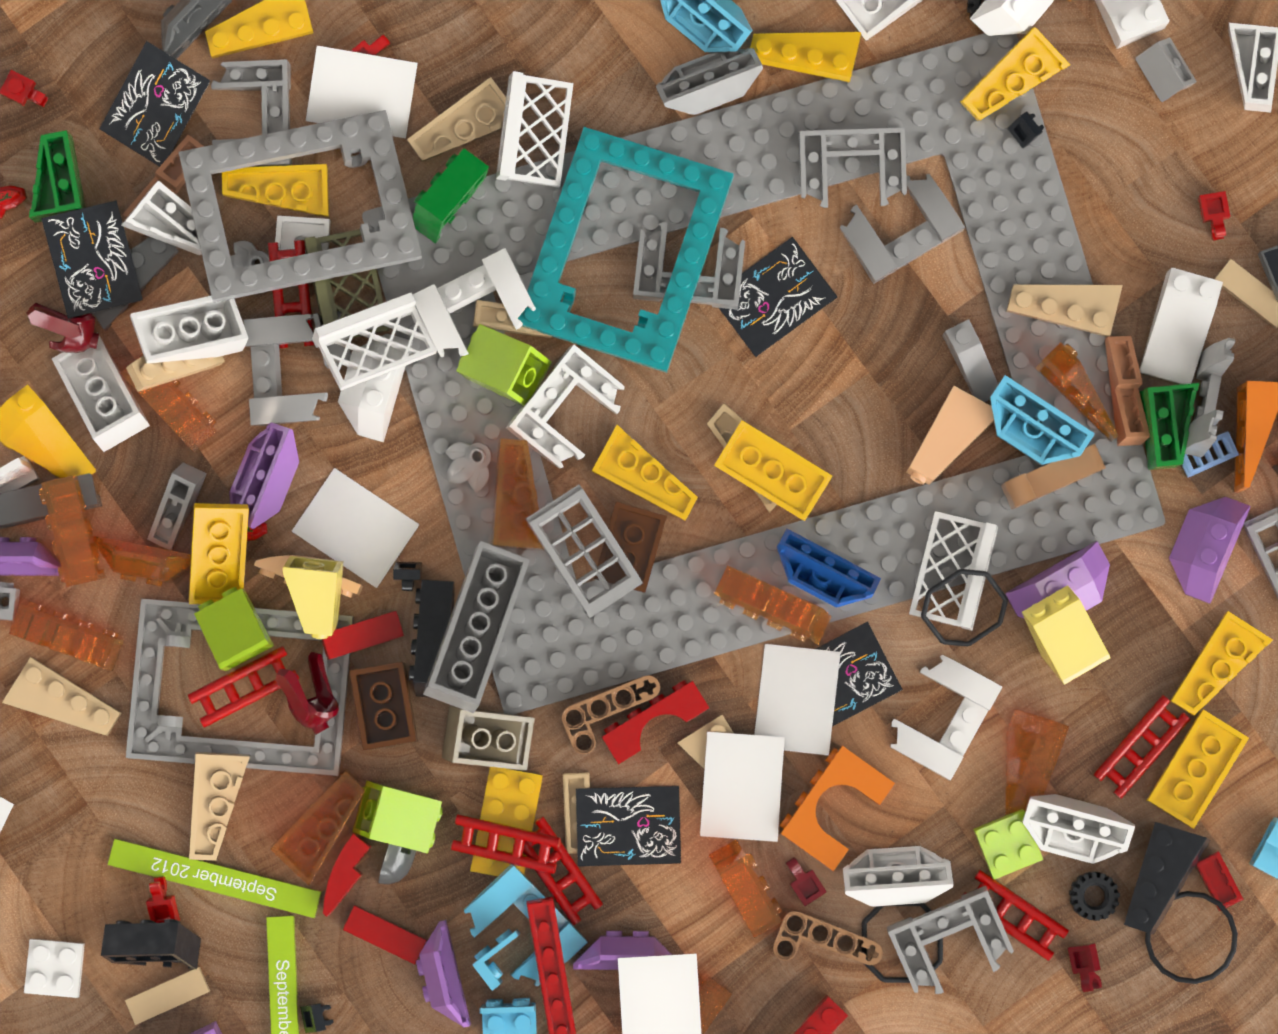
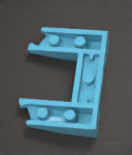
(516, 889)

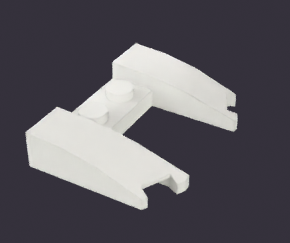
(437, 303)
(570, 370)
(947, 755)

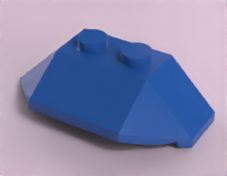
(824, 572)

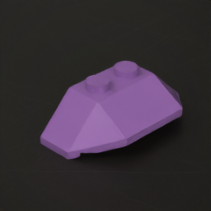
(266, 473)
(1206, 545)
(27, 558)
(1083, 572)
(607, 949)
(442, 976)

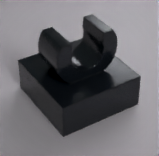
(1025, 129)
(407, 573)
(313, 1017)

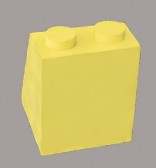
(315, 593)
(1065, 635)

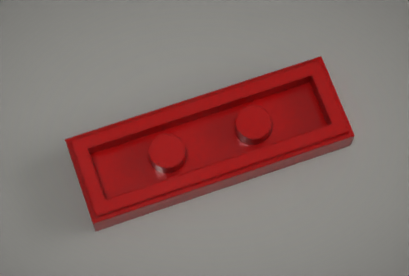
(363, 635)
(384, 934)

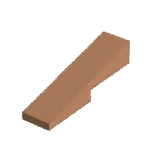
(169, 173)
(1125, 384)

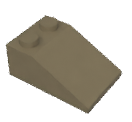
(487, 738)

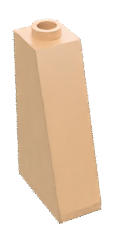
(953, 430)

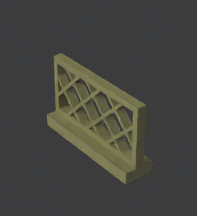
(323, 290)

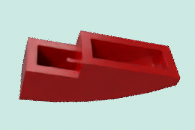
(344, 873)

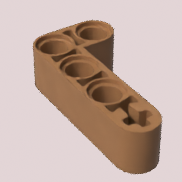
(1052, 477)
(613, 708)
(829, 942)

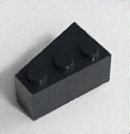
(150, 943)

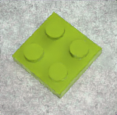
(1007, 844)

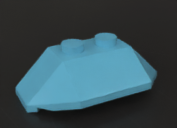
(709, 23)
(1036, 425)

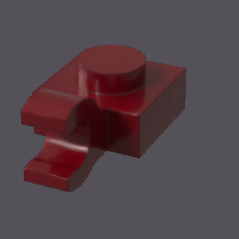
(806, 885)
(1085, 961)

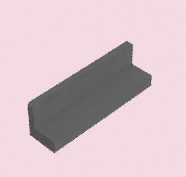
(25, 505)

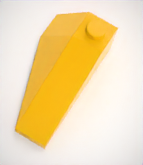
(38, 435)

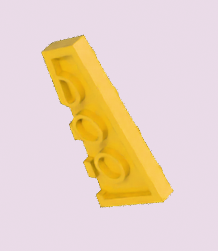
(260, 26)
(817, 54)
(1018, 71)
(287, 187)
(636, 471)
(1223, 656)

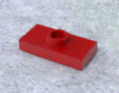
(1218, 880)

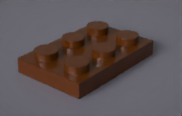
(639, 537)

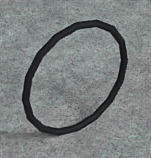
(1230, 956)

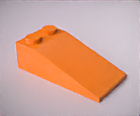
(1254, 420)

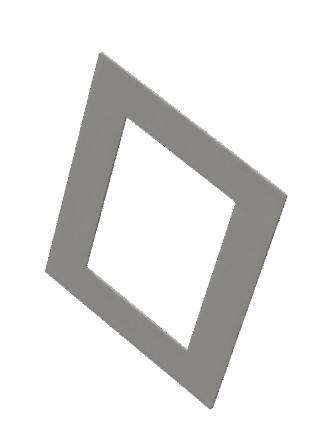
(1018, 237)

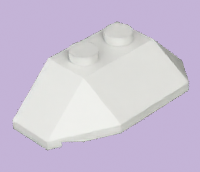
(1009, 16)
(372, 401)
(1076, 828)
(897, 876)

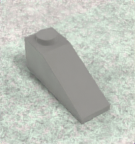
(971, 360)
(176, 505)

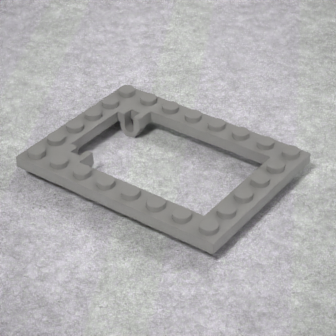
(386, 245)
(148, 738)

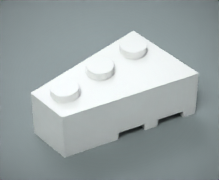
(1256, 63)
(165, 218)

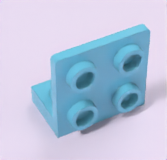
(491, 972)
(509, 1017)

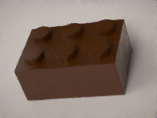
(383, 706)

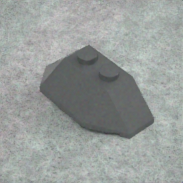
(186, 22)

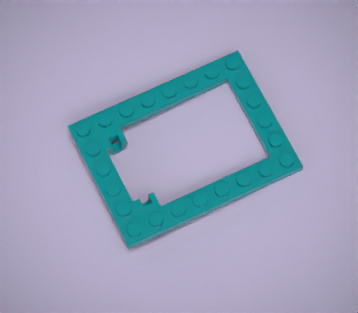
(655, 335)

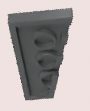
(148, 260)

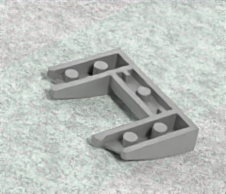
(273, 81)
(820, 144)
(883, 260)
(718, 291)
(1211, 367)
(268, 403)
(972, 909)

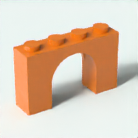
(843, 769)

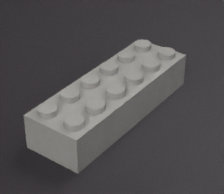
(476, 627)

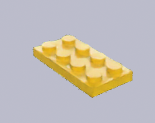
(773, 470)
(217, 550)
(1197, 769)
(511, 801)

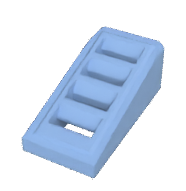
(1229, 446)

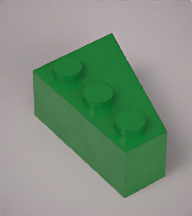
(448, 193)

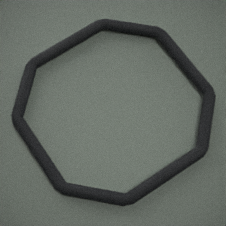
(947, 580)
(873, 969)

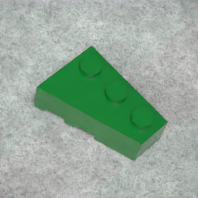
(57, 177)
(1168, 420)

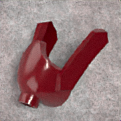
(77, 331)
(311, 712)

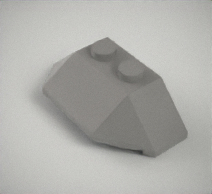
(709, 81)

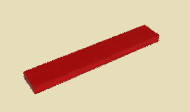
(551, 966)

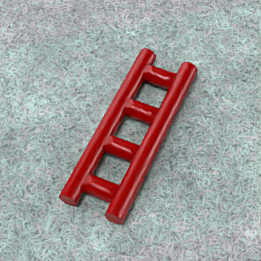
(304, 304)
(226, 682)
(1142, 764)
(516, 856)
(574, 875)
(1031, 913)

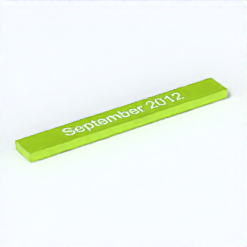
(214, 878)
(282, 975)

